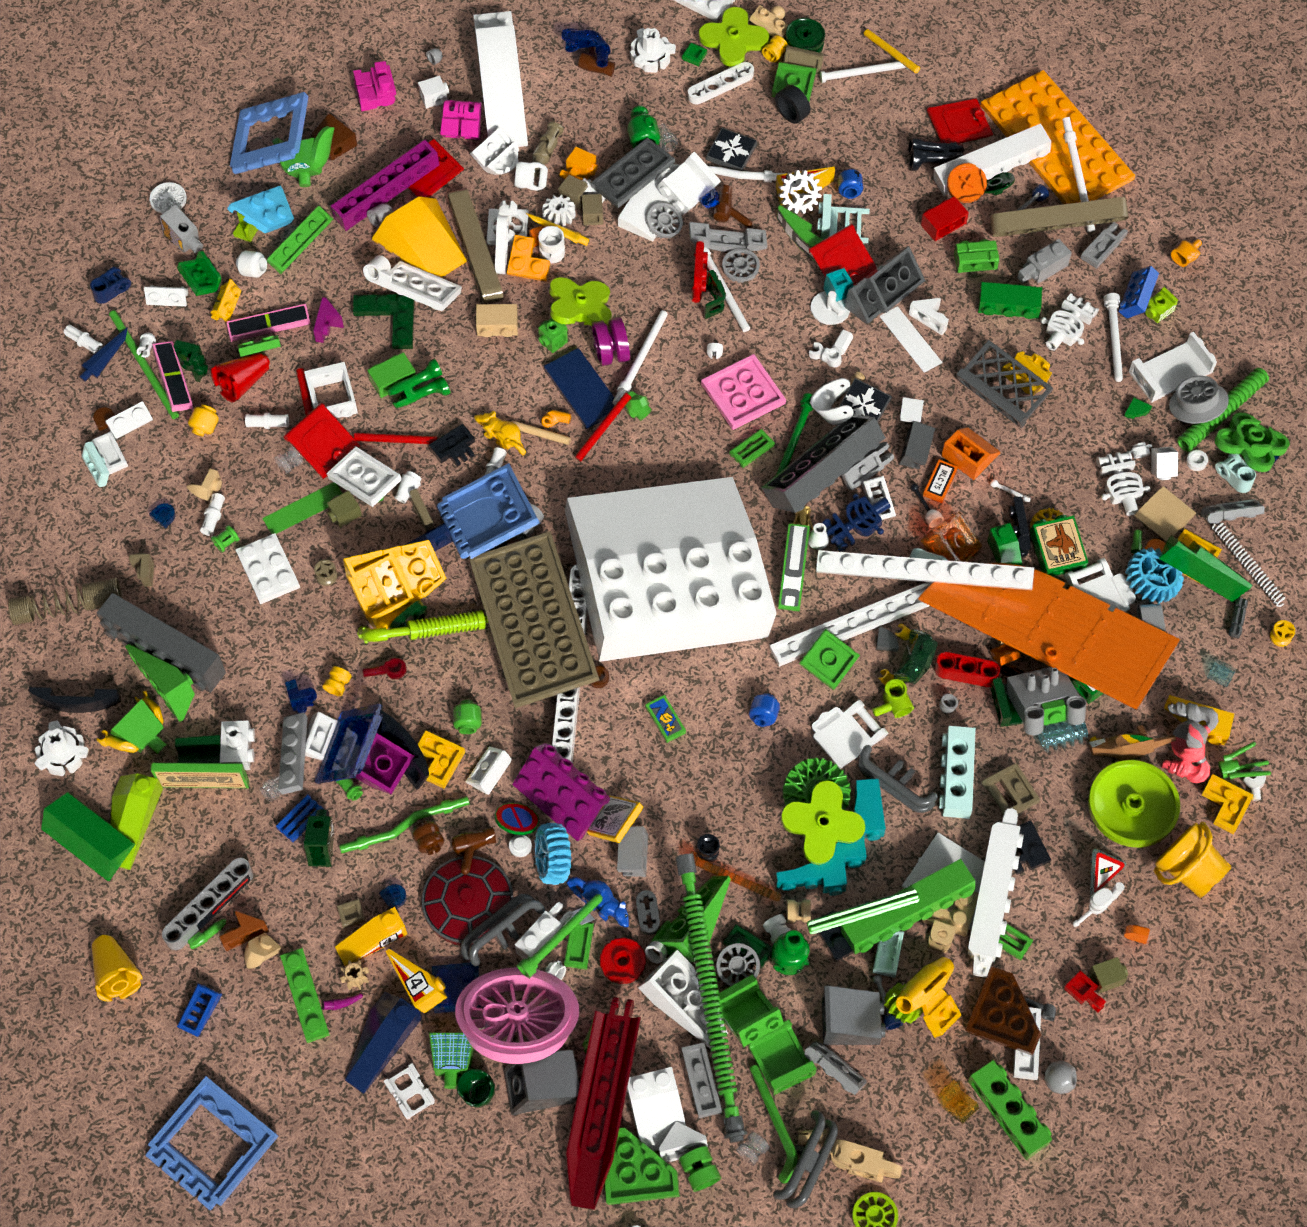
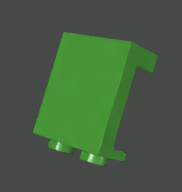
(748, 1011)
(781, 1059)

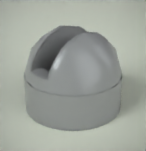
(434, 55)
(950, 701)

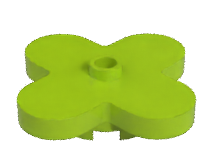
(733, 36)
(579, 302)
(821, 839)

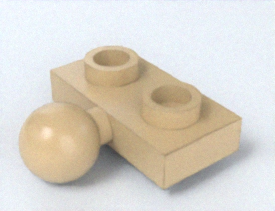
(770, 20)

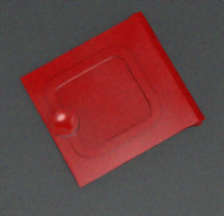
(957, 123)
(438, 177)
(843, 251)
(319, 437)

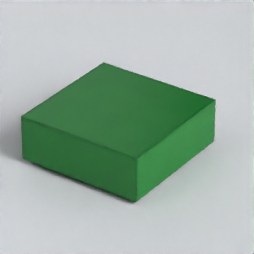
(694, 54)

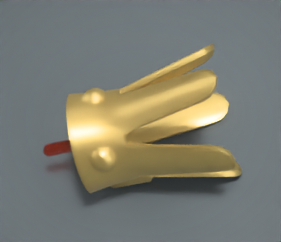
(803, 517)

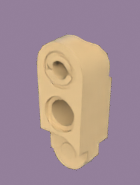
(863, 1161)

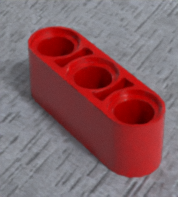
(976, 665)

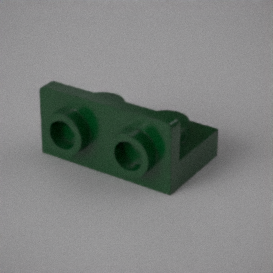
(191, 359)

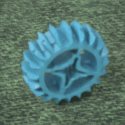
(1153, 576)
(552, 853)

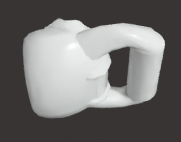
(525, 175)

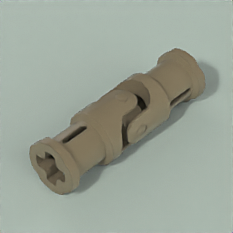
(547, 145)

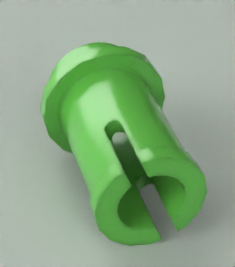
(351, 788)

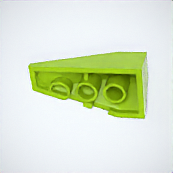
(133, 809)

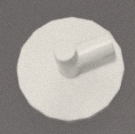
(827, 309)

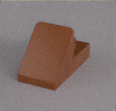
(249, 929)

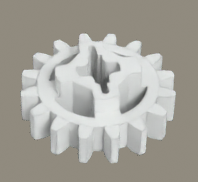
(798, 199)

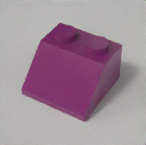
(384, 765)

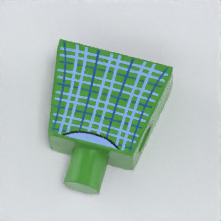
(451, 1056)

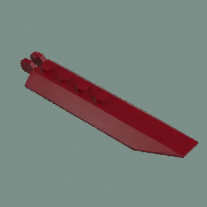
(600, 1102)

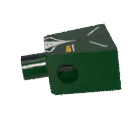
(319, 839)

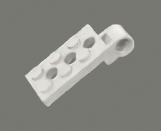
(412, 282)

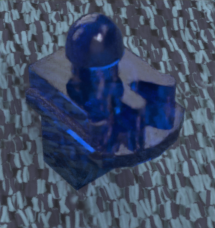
(300, 698)

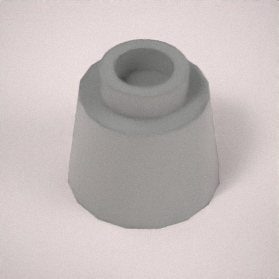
(378, 213)

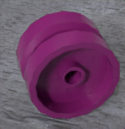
(610, 341)

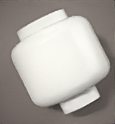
(251, 264)

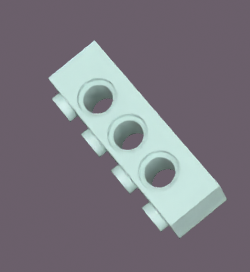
(964, 740)

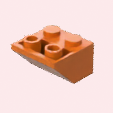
(969, 452)

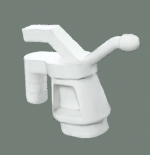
(1100, 901)

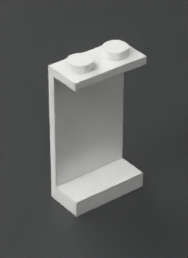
(1165, 372)

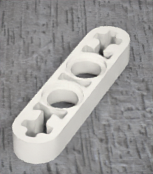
(719, 81)

